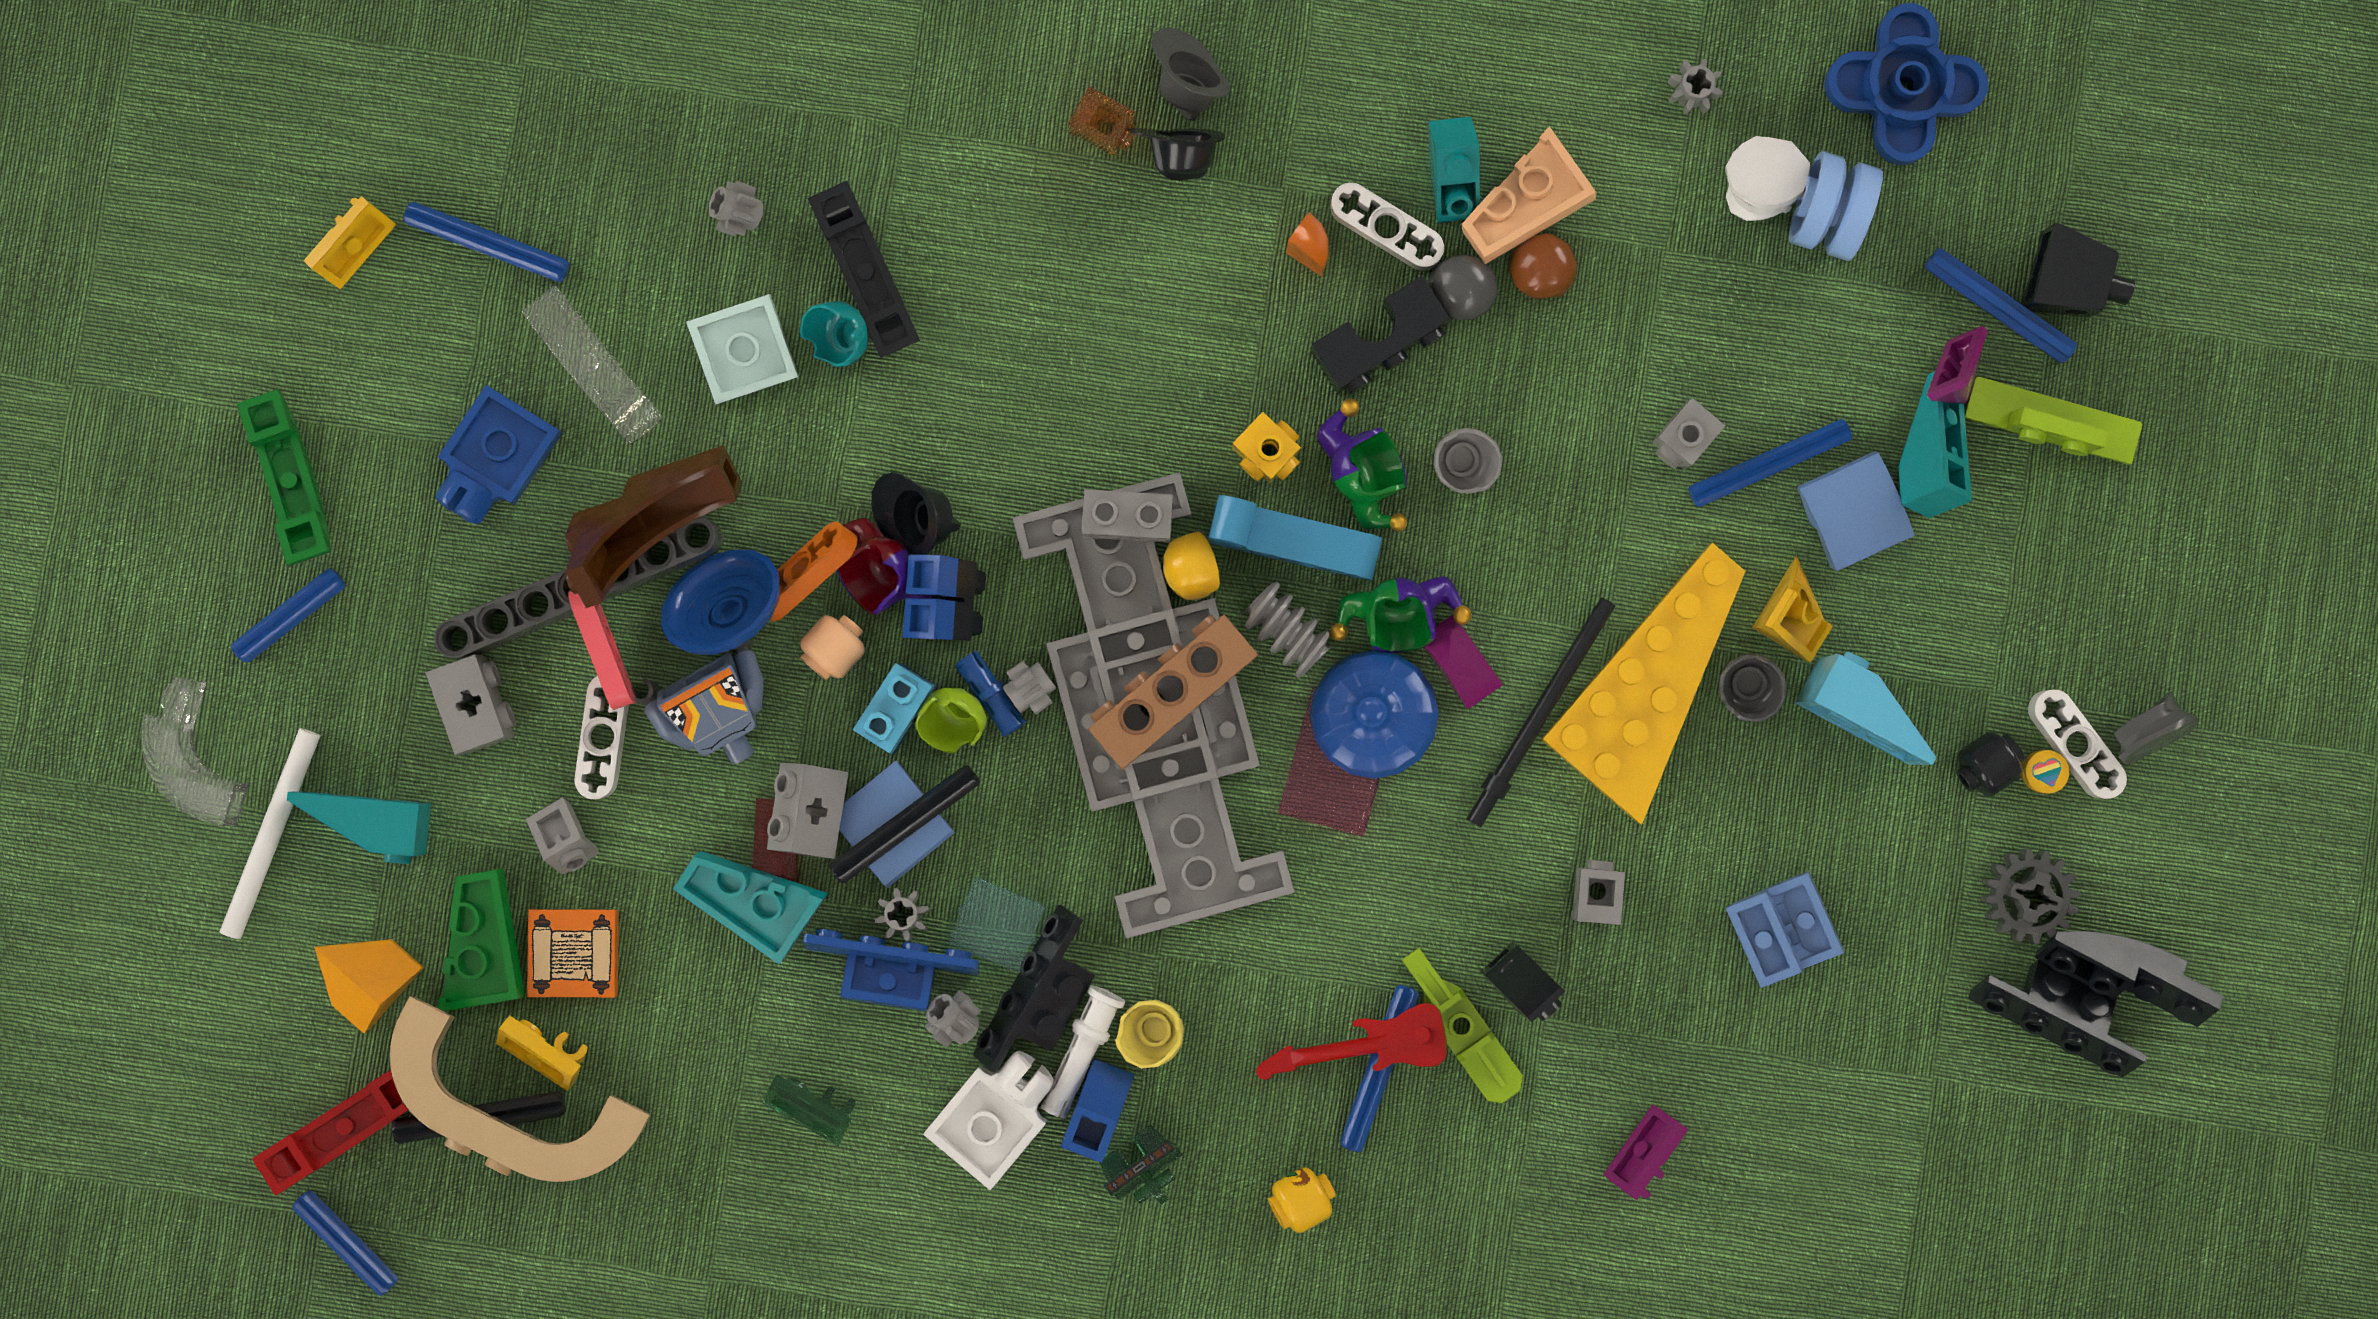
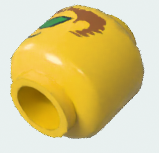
(1301, 1200)

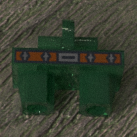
(1125, 1177)

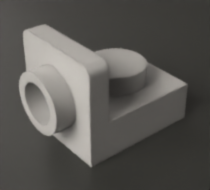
(561, 837)

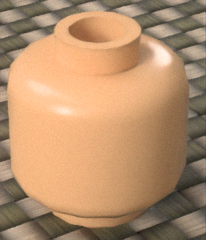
(832, 646)

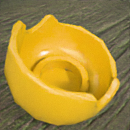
(1191, 567)

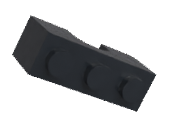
(1415, 320)

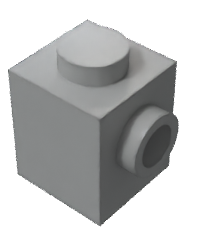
(1687, 435)

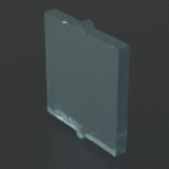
(996, 924)

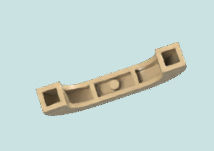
(467, 1128)

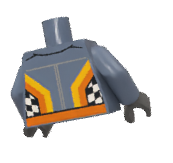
(710, 705)

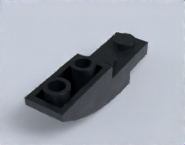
(2120, 963)

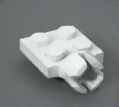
(992, 1118)

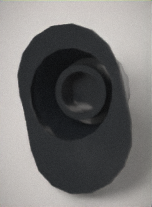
(1181, 152)
(912, 513)

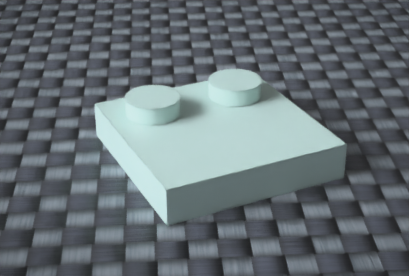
(742, 349)

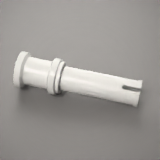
(1089, 1034)

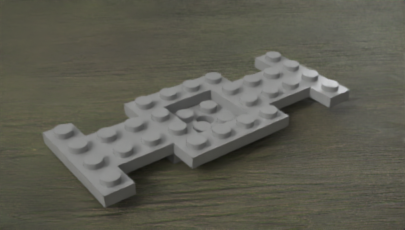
(1178, 775)

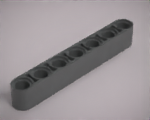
(555, 587)

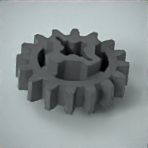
(2037, 880)

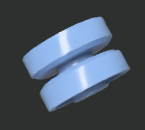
(1836, 206)

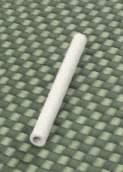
(269, 834)

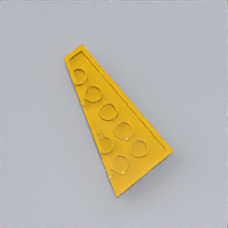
(1636, 704)

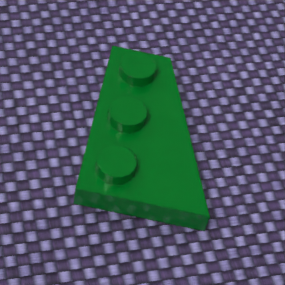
(483, 946)

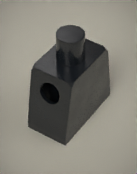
(2074, 275)

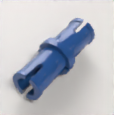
(990, 693)

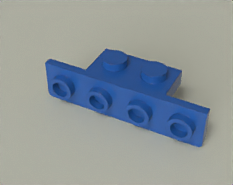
(888, 973)

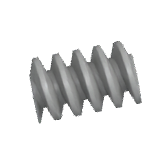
(1286, 629)

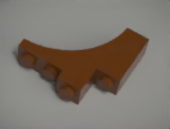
(651, 507)

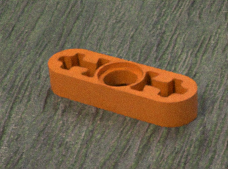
(812, 566)

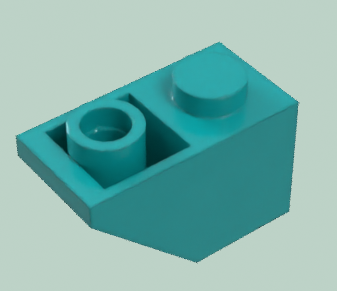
(1454, 167)

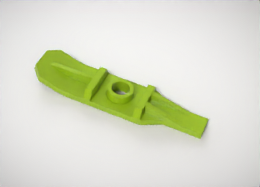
(1478, 1047)

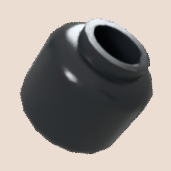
(1990, 763)

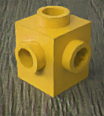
(1264, 433)

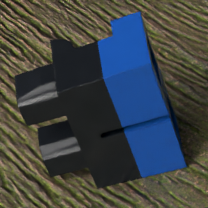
(952, 614)

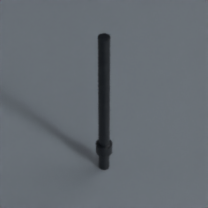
(1497, 784)

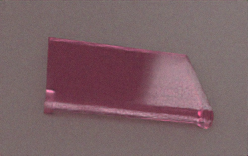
(1323, 791)

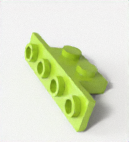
(2053, 420)

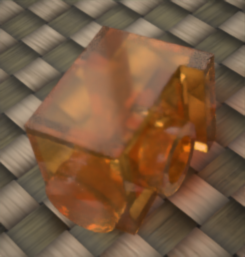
(1095, 109)

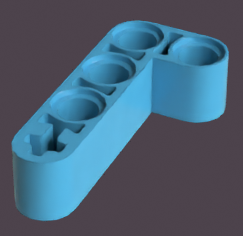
(1293, 539)

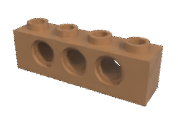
(1232, 655)

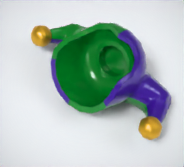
(1364, 468)
(1400, 613)

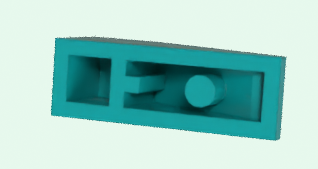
(1935, 458)
(374, 824)

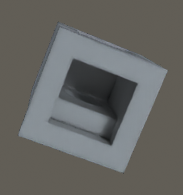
(1606, 908)

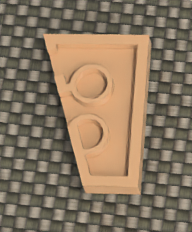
(1532, 198)

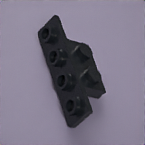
(1041, 995)
(2062, 1013)

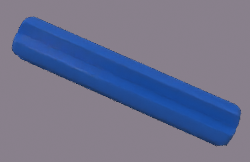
(288, 615)
(345, 1243)

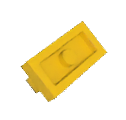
(349, 242)
(528, 1045)

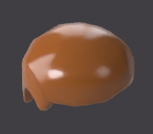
(1543, 266)

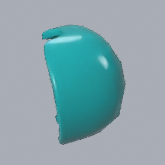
(836, 332)

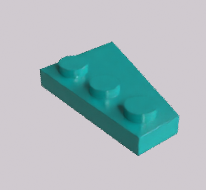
(750, 902)

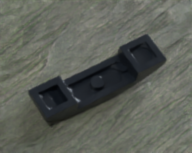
(864, 269)

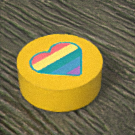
(2045, 771)

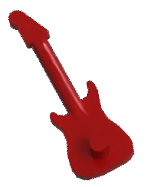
(1410, 1038)

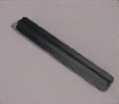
(904, 824)
(510, 1111)

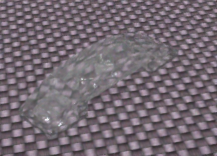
(592, 365)

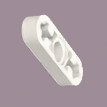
(1404, 220)
(585, 767)
(2087, 776)

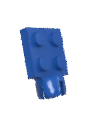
(493, 455)

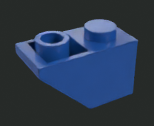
(1097, 1110)

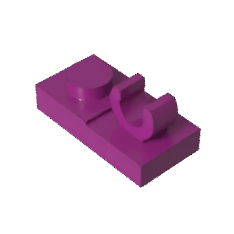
(1645, 1152)

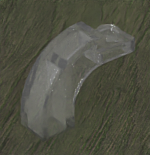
(176, 766)

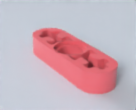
(603, 652)

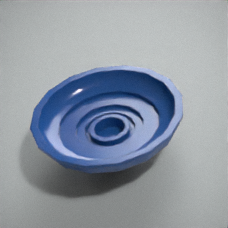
(721, 602)
(1374, 714)

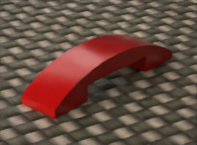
(331, 1134)

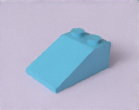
(1861, 704)

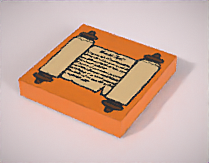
(573, 953)

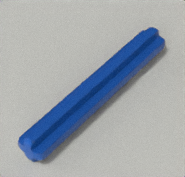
(486, 241)
(2000, 305)
(1770, 463)
(1374, 1081)

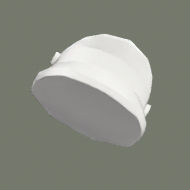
(1765, 178)

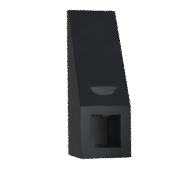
(1523, 983)

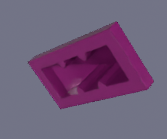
(1958, 367)
(1462, 663)

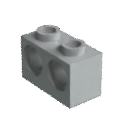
(1127, 516)

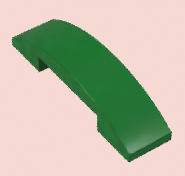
(288, 476)

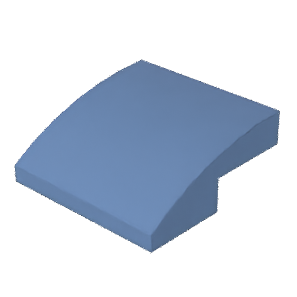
(1855, 511)
(877, 804)
(1784, 929)

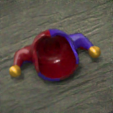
(876, 570)

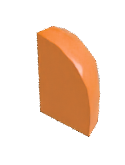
(1310, 244)

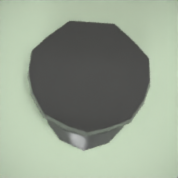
(2154, 729)

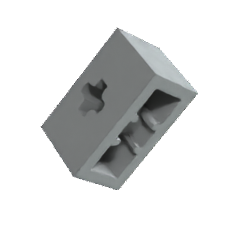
(454, 689)
(807, 810)

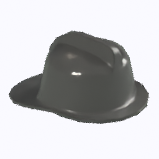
(1188, 72)

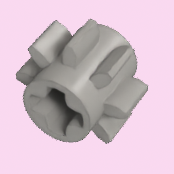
(1706, 86)
(735, 208)
(1029, 687)
(912, 921)
(952, 1018)

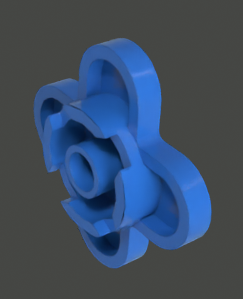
(1908, 52)

